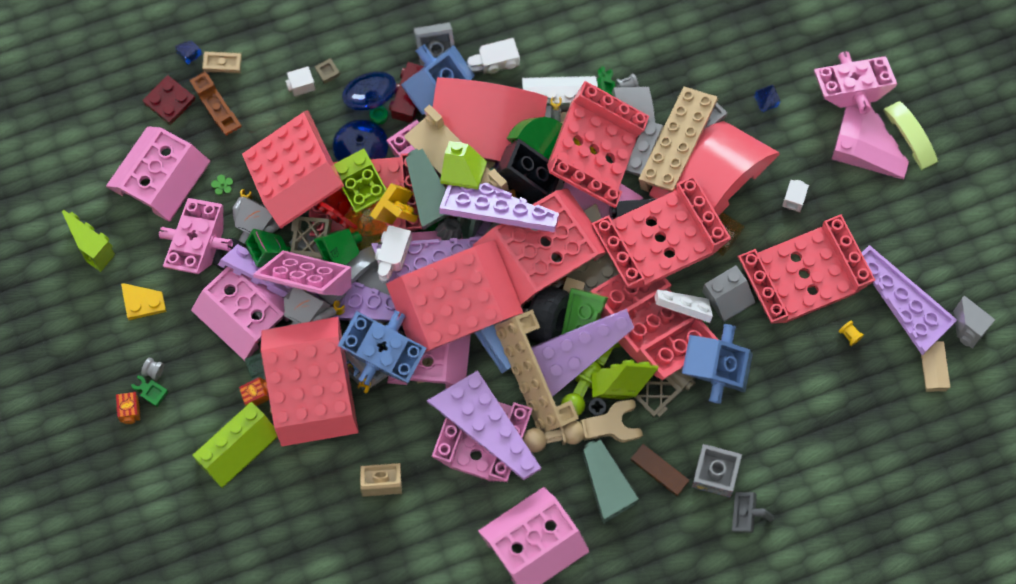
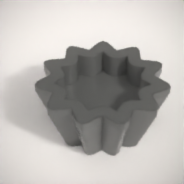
(449, 229)

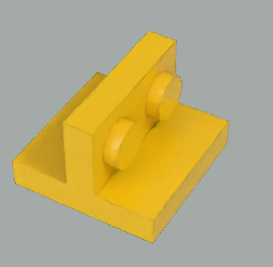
(394, 205)

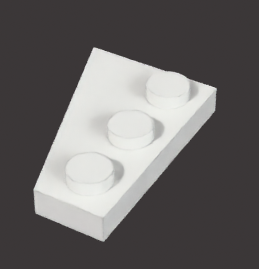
(685, 304)

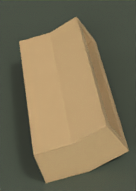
(935, 368)

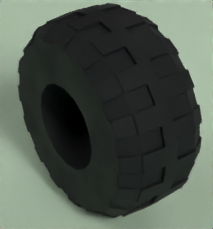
(550, 313)

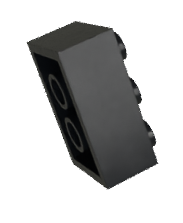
(527, 171)

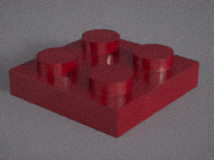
(169, 99)

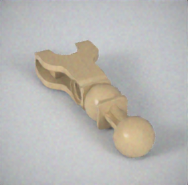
(587, 429)

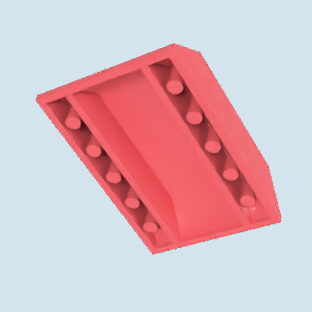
(292, 169)
(455, 296)
(308, 382)

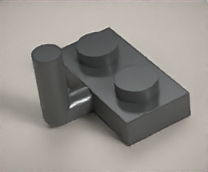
(746, 511)

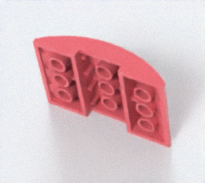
(485, 112)
(724, 163)
(658, 332)

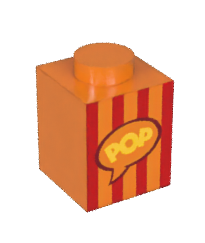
(255, 391)
(128, 407)

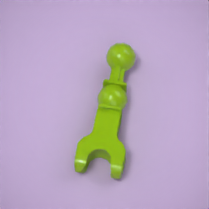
(585, 381)

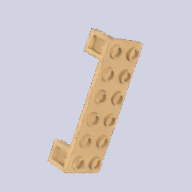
(434, 138)
(677, 140)
(529, 375)

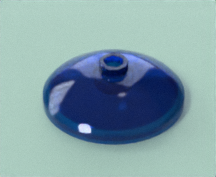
(369, 91)
(373, 141)

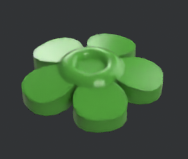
(222, 185)

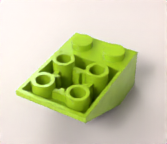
(360, 180)
(93, 246)
(622, 380)

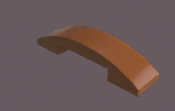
(215, 104)

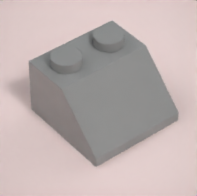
(435, 37)
(729, 293)
(971, 322)

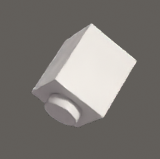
(300, 81)
(795, 195)

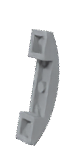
(359, 266)

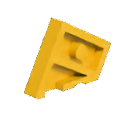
(142, 301)

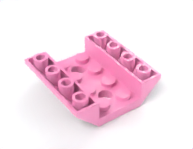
(169, 176)
(232, 314)
(448, 364)
(456, 447)
(544, 551)

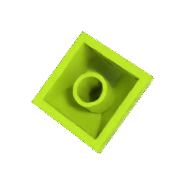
(462, 166)

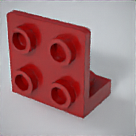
(336, 207)

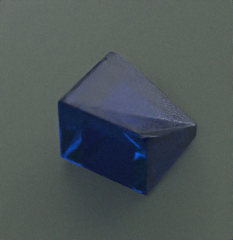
(188, 51)
(767, 98)

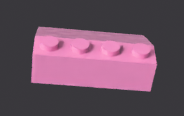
(307, 274)

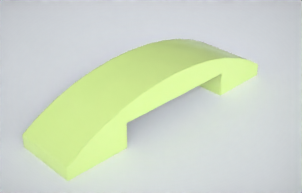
(913, 134)

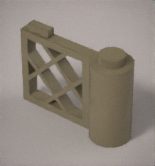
(296, 228)
(677, 381)

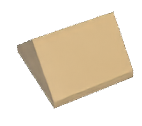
(381, 480)

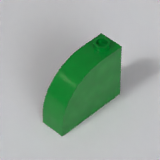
(538, 133)

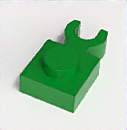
(604, 81)
(151, 392)

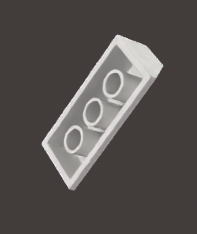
(557, 87)

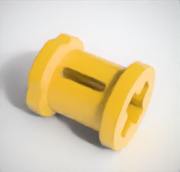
(851, 333)

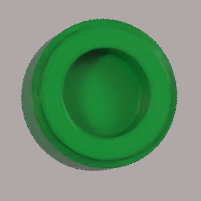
(379, 115)

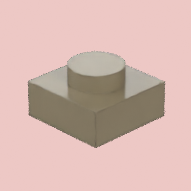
(327, 71)

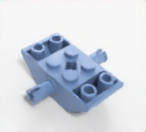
(422, 84)
(362, 340)
(718, 362)

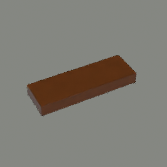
(659, 470)

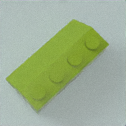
(236, 445)

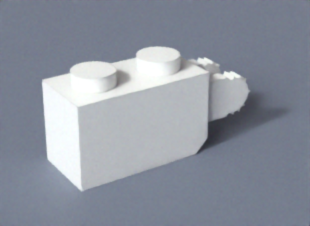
(495, 57)
(393, 251)

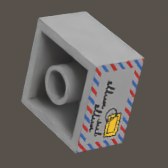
(716, 470)

